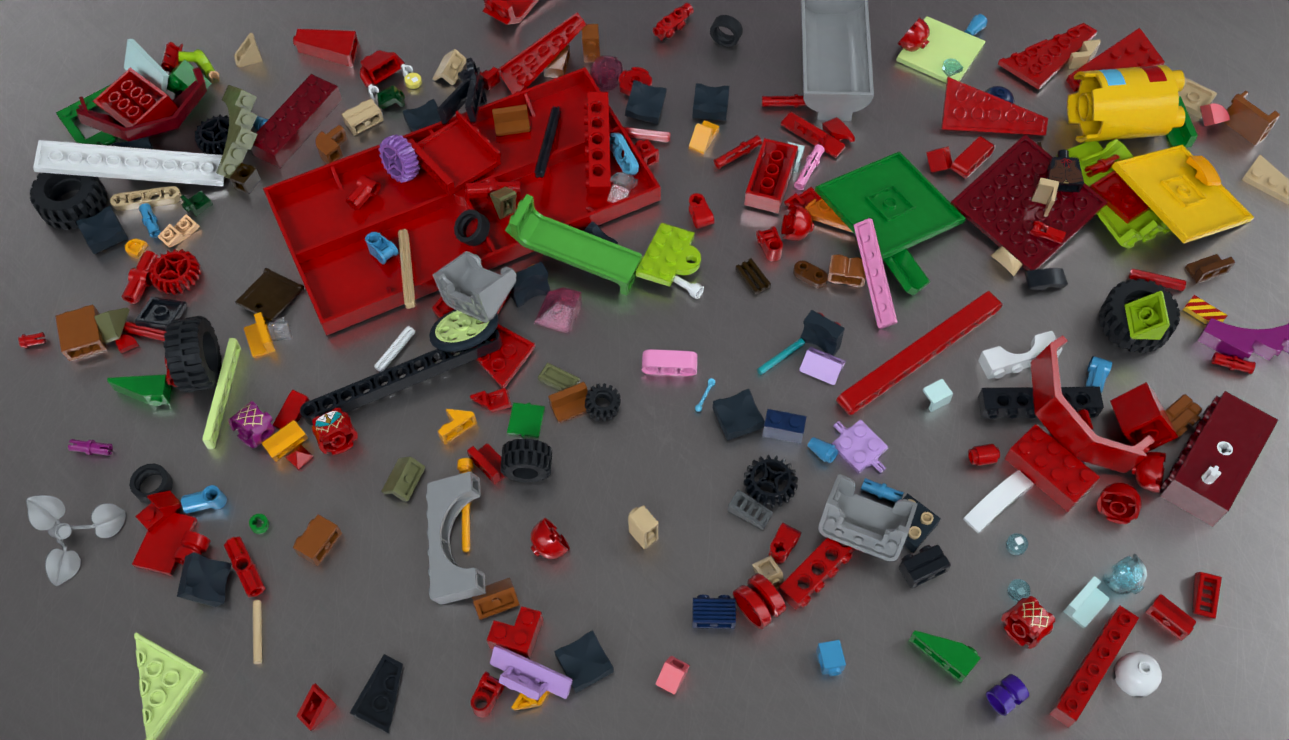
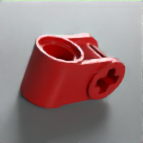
(699, 211)
(770, 243)
(784, 541)
(488, 690)

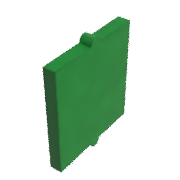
(526, 420)

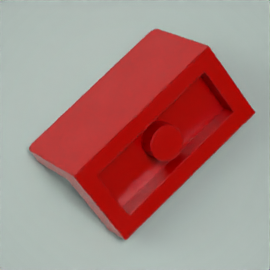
(487, 461)
(1171, 617)

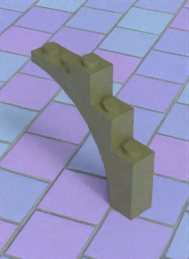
(240, 136)

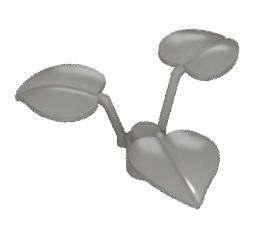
(44, 515)

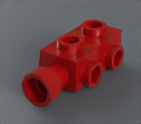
(673, 21)

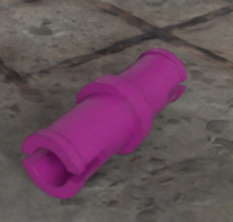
(90, 447)

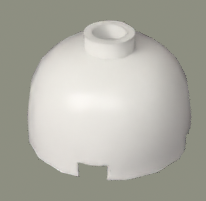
(1137, 674)

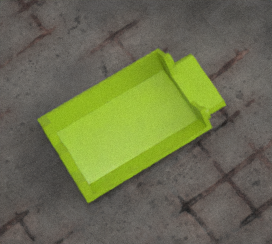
(1143, 227)

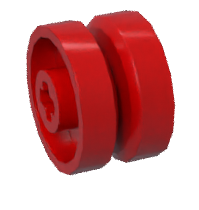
(759, 601)

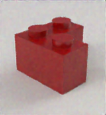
(520, 637)

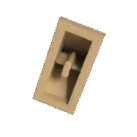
(248, 52)

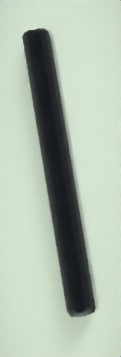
(547, 142)

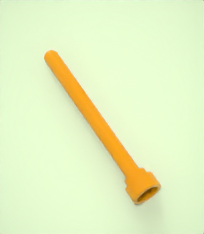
(465, 465)

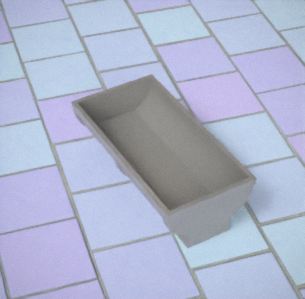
(836, 57)

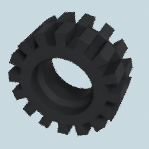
(602, 392)

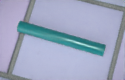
(779, 357)

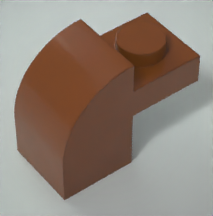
(329, 144)

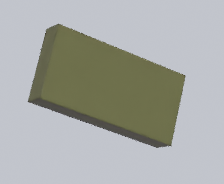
(557, 377)

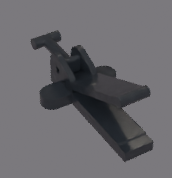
(468, 92)

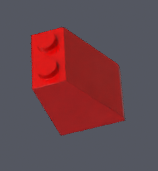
(1143, 415)

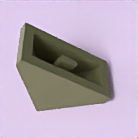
(504, 201)
(111, 324)

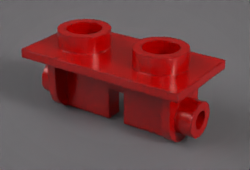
(172, 61)

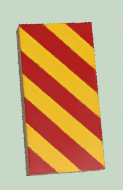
(1203, 311)

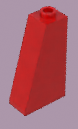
(329, 45)

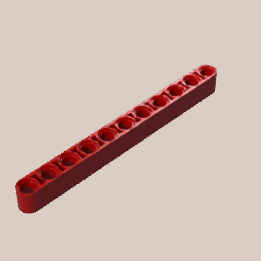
(918, 353)

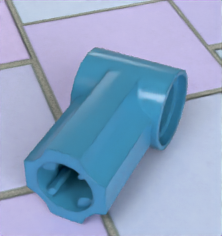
(1098, 372)
(203, 500)

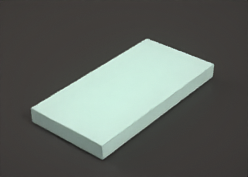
(143, 64)

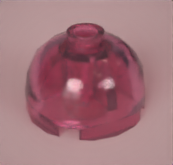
(606, 71)

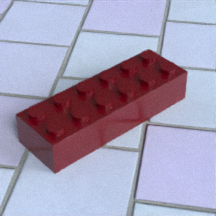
(295, 120)

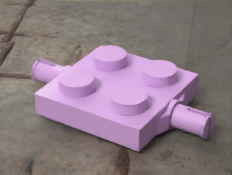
(860, 446)

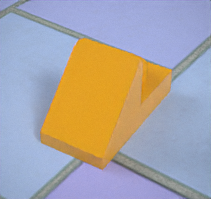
(703, 136)
(459, 423)

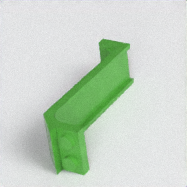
(573, 246)

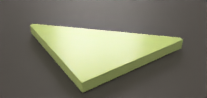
(162, 683)

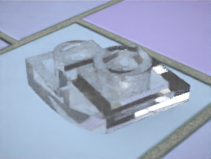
(624, 180)

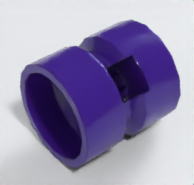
(1007, 694)

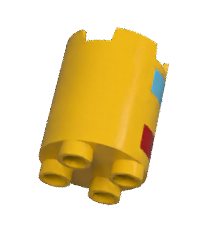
(1126, 103)

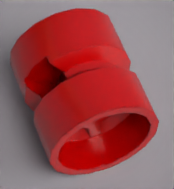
(191, 543)

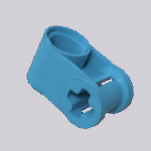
(380, 247)

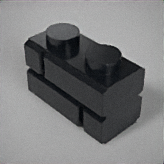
(924, 565)

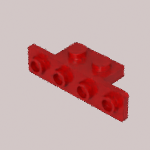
(812, 134)

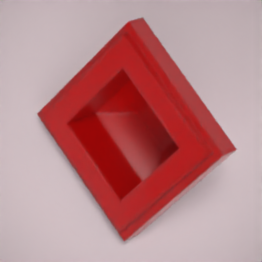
(299, 457)

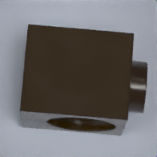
(245, 178)

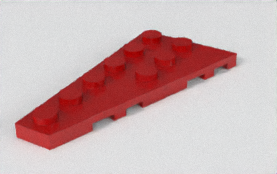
(529, 63)

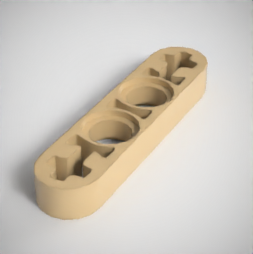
(124, 200)

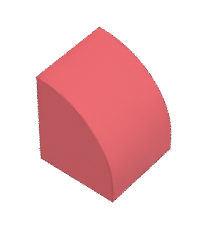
(1214, 114)
(672, 674)

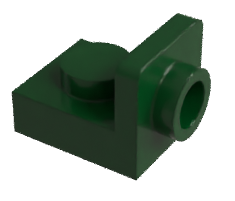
(390, 96)
(196, 204)

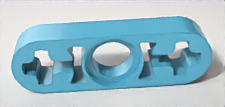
(628, 163)

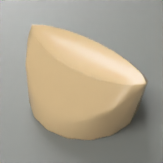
(1007, 260)

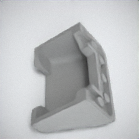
(472, 288)
(864, 522)

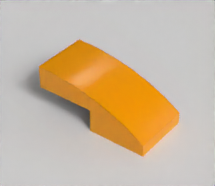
(1205, 171)

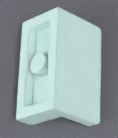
(1087, 603)

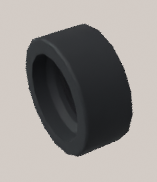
(727, 22)
(462, 223)
(142, 473)

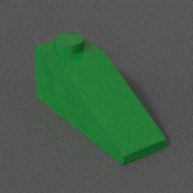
(148, 389)
(949, 654)

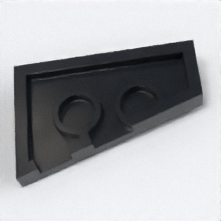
(379, 695)

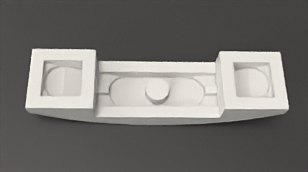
(998, 500)

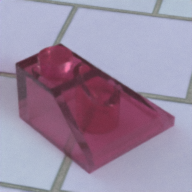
(560, 309)

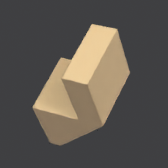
(1086, 53)

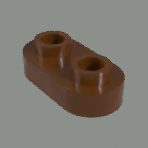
(810, 274)

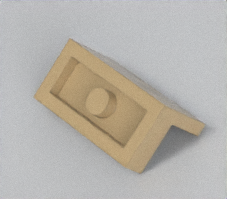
(450, 67)
(1046, 193)

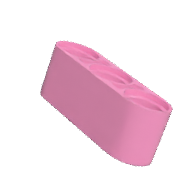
(669, 362)

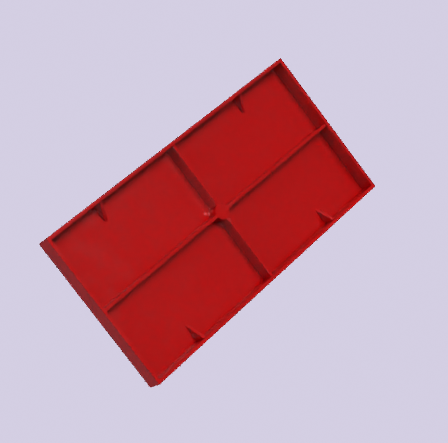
(330, 236)

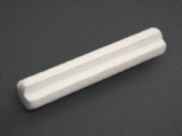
(394, 349)

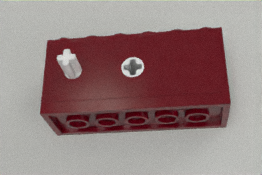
(1218, 458)

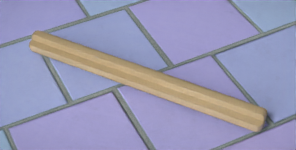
(406, 269)

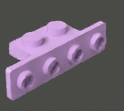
(528, 676)

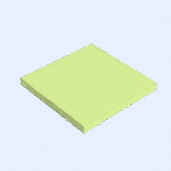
(943, 44)

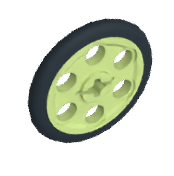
(461, 330)

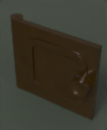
(271, 292)

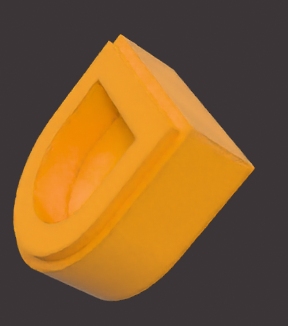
(135, 247)

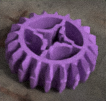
(399, 158)

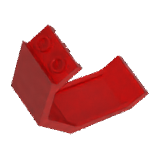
(1068, 425)

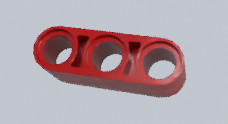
(972, 157)

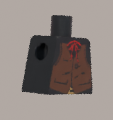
(1066, 171)

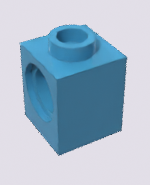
(831, 658)

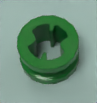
(254, 519)

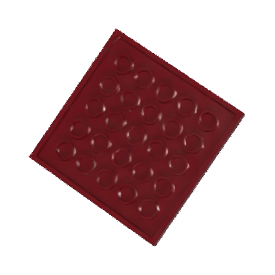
(1004, 210)

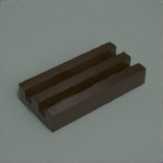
(745, 265)

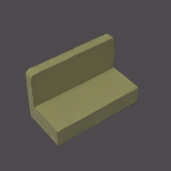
(403, 478)

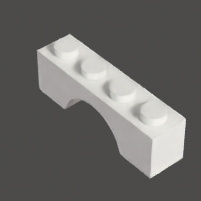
(999, 362)

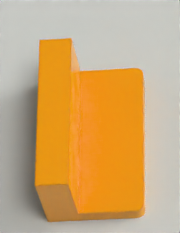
(259, 337)
(284, 440)

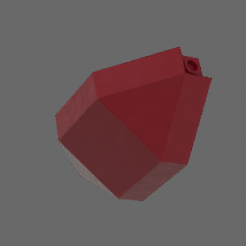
(185, 102)

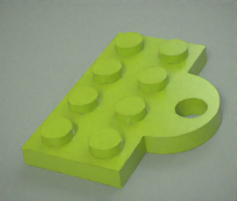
(669, 255)

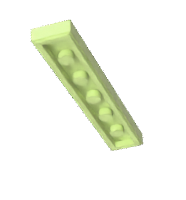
(221, 394)

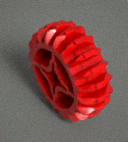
(164, 276)

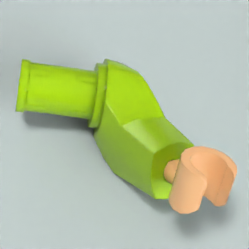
(201, 61)

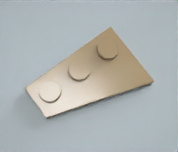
(1268, 179)

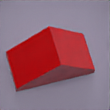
(315, 707)

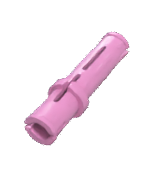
(816, 153)

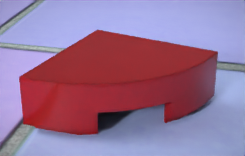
(126, 343)

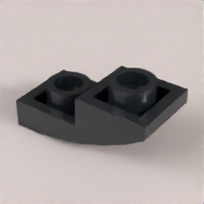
(1043, 278)

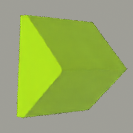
(1147, 317)

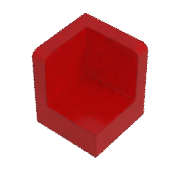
(490, 77)
(939, 159)

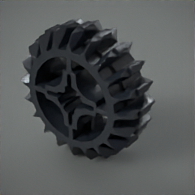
(212, 135)
(768, 467)

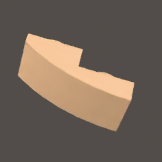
(182, 230)

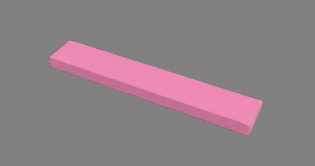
(875, 273)

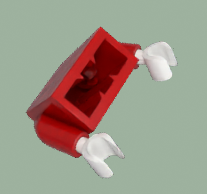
(380, 66)

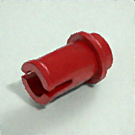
(31, 340)

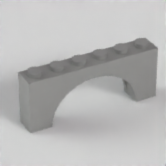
(445, 501)

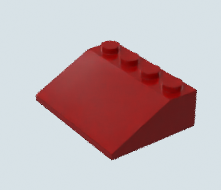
(135, 100)

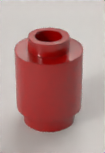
(983, 455)

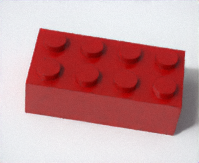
(771, 175)
(1052, 467)

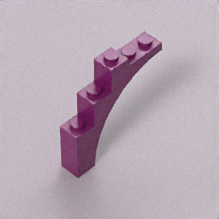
(1244, 341)

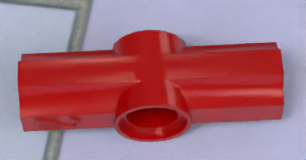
(483, 189)
(139, 278)
(249, 576)

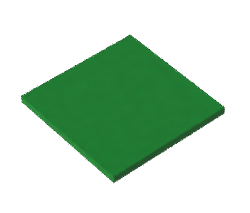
(898, 200)

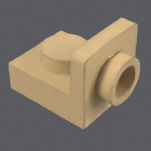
(770, 570)

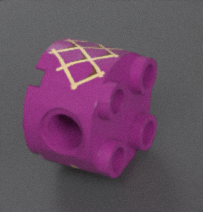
(252, 425)

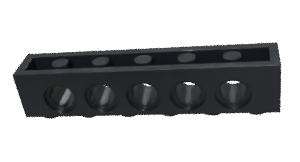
(1011, 397)

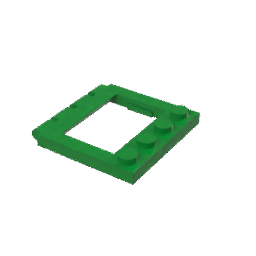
(69, 115)

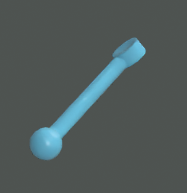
(711, 382)

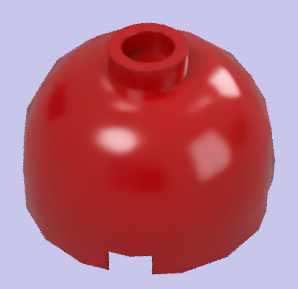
(916, 36)
(797, 223)
(1150, 471)
(1119, 503)
(547, 540)

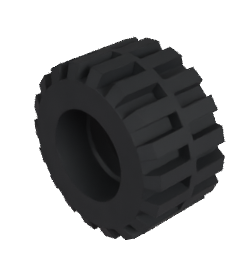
(526, 460)

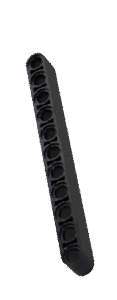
(395, 383)

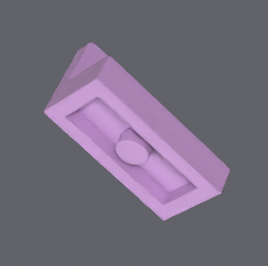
(822, 365)

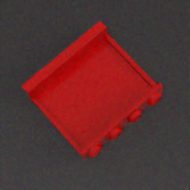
(456, 154)

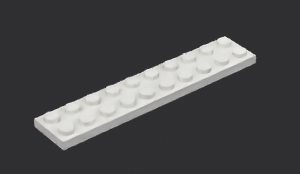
(127, 163)

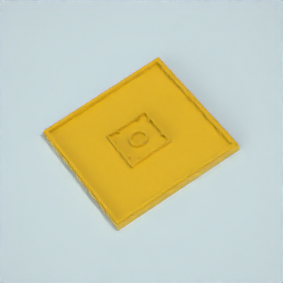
(1178, 197)

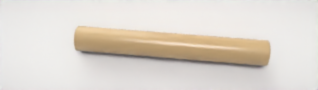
(257, 632)

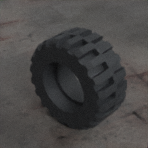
(64, 214)
(1114, 316)
(192, 353)

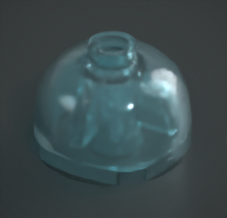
(1127, 576)

